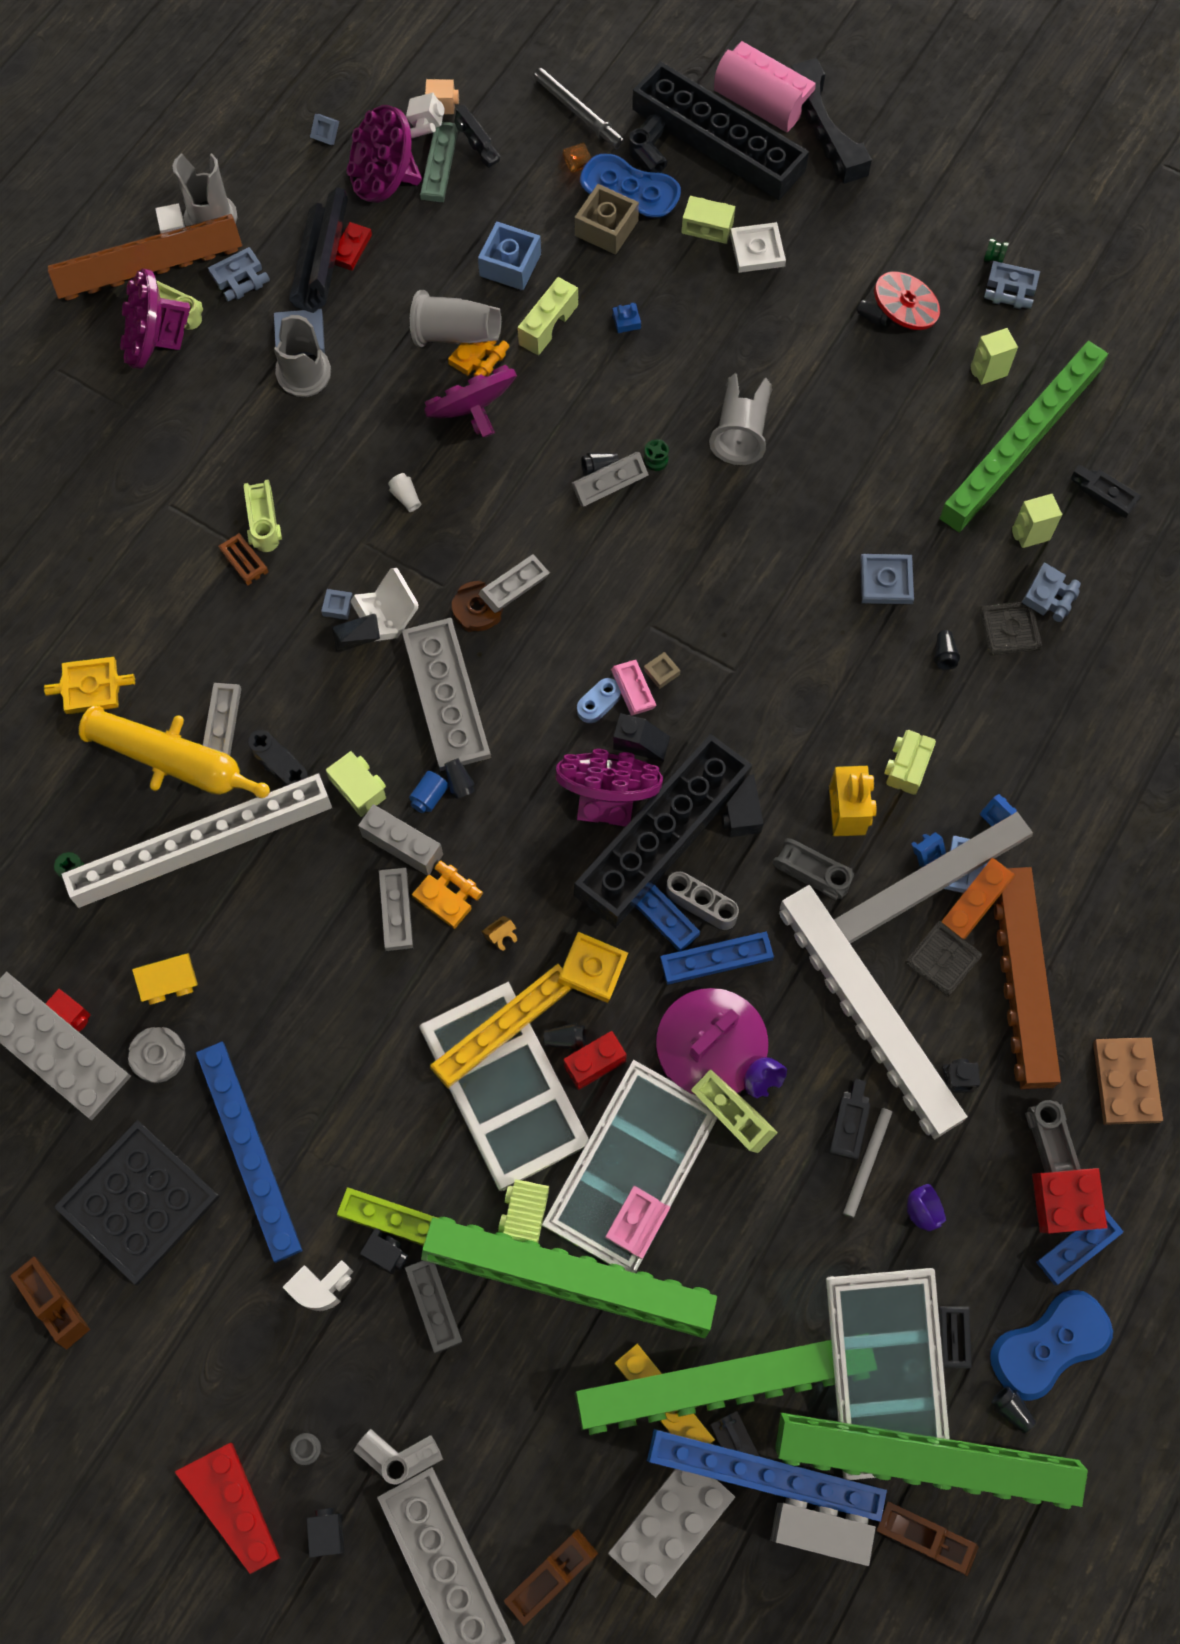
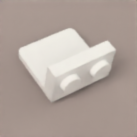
(391, 603)

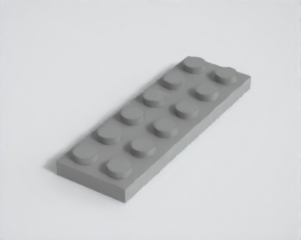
(446, 693)
(56, 1050)
(443, 1563)

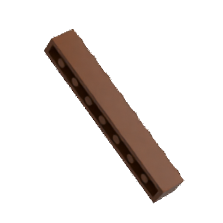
(151, 253)
(1026, 983)

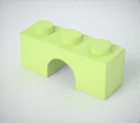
(556, 303)

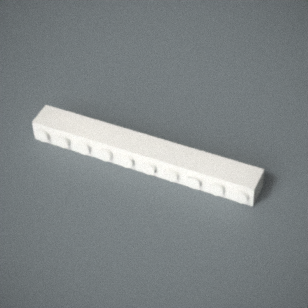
(196, 841)
(872, 1013)

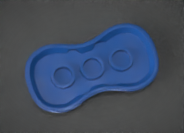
(654, 191)
(1068, 1333)

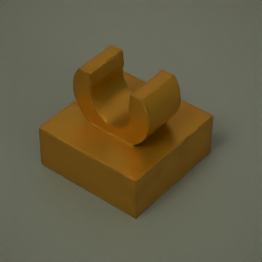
(498, 930)

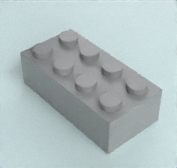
(670, 1528)

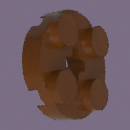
(467, 617)

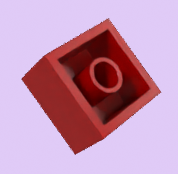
(1069, 1200)

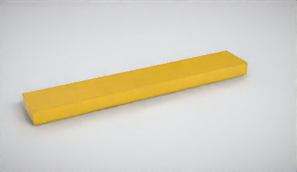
(500, 1028)

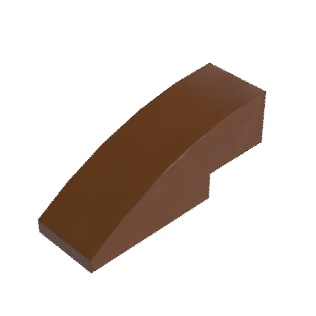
(50, 1303)
(928, 1538)
(550, 1577)

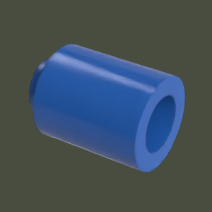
(428, 792)

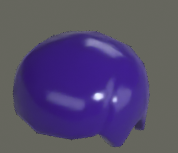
(762, 1075)
(925, 1208)

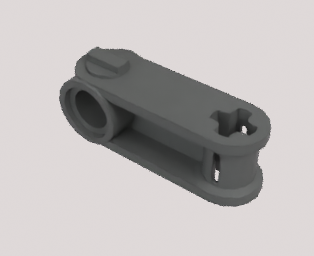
(813, 869)
(1052, 1138)

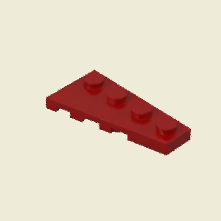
(229, 1502)

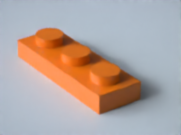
(978, 898)

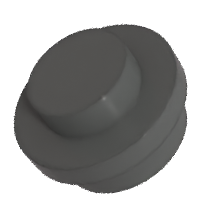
(305, 1449)

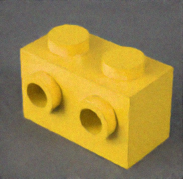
(165, 978)

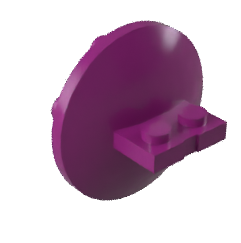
(382, 154)
(150, 320)
(472, 399)
(608, 785)
(713, 1033)

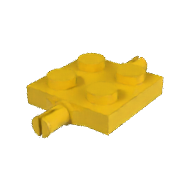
(89, 684)

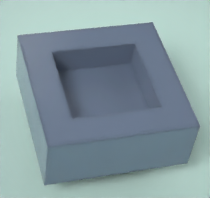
(324, 129)
(337, 604)

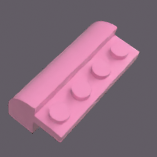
(762, 85)

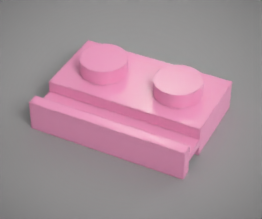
(637, 1222)

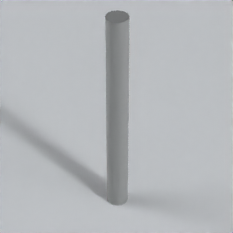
(867, 1163)

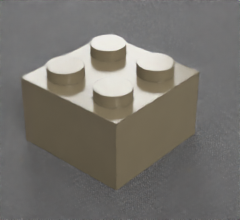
(606, 219)

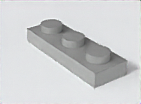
(610, 479)
(513, 583)
(222, 717)
(395, 909)

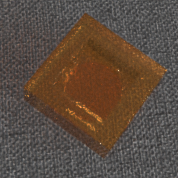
(576, 157)

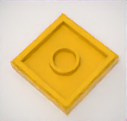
(592, 967)

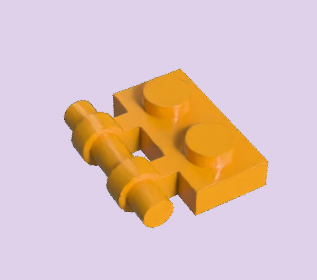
(469, 356)
(441, 900)

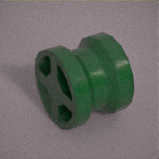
(996, 251)
(653, 449)
(64, 860)

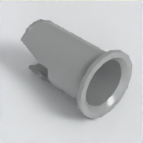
(200, 188)
(452, 320)
(299, 373)
(741, 425)

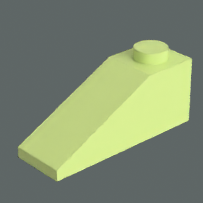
(734, 1112)

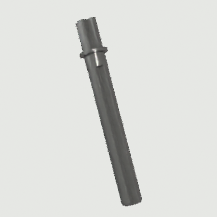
(602, 128)

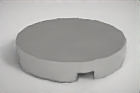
(156, 1054)

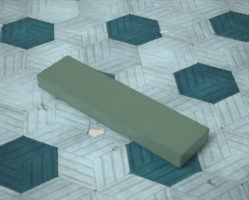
(439, 162)

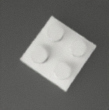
(757, 247)

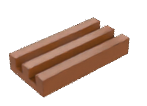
(254, 573)

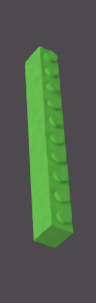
(1023, 436)
(569, 1277)
(705, 1386)
(931, 1460)

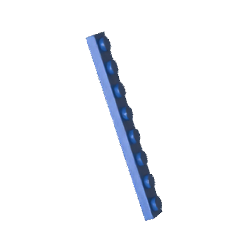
(249, 1152)
(766, 1475)

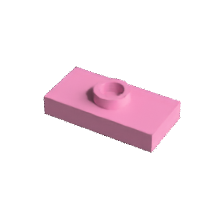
(633, 687)

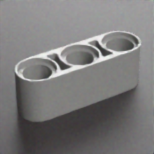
(696, 889)

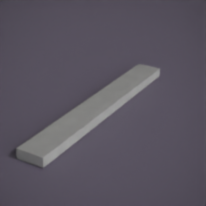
(933, 877)

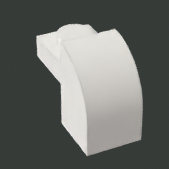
(318, 1294)

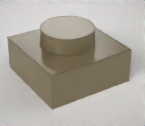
(662, 670)

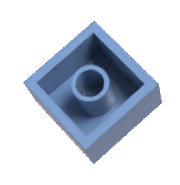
(509, 255)

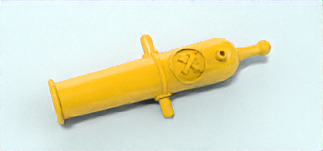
(167, 753)

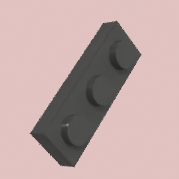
(433, 1306)

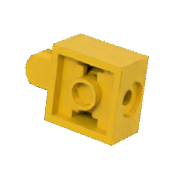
(851, 800)

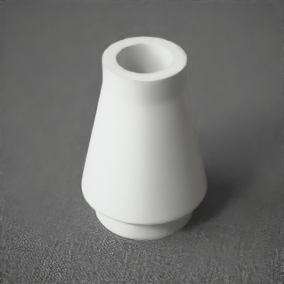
(404, 491)

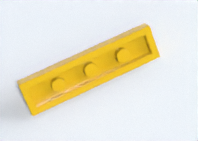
(637, 1365)

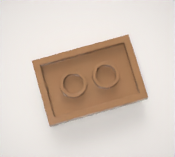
(1127, 1081)

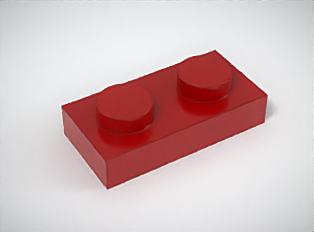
(352, 245)

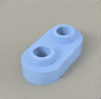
(599, 699)

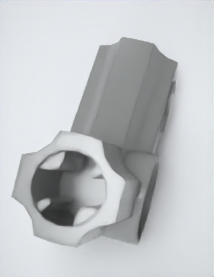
(382, 1455)

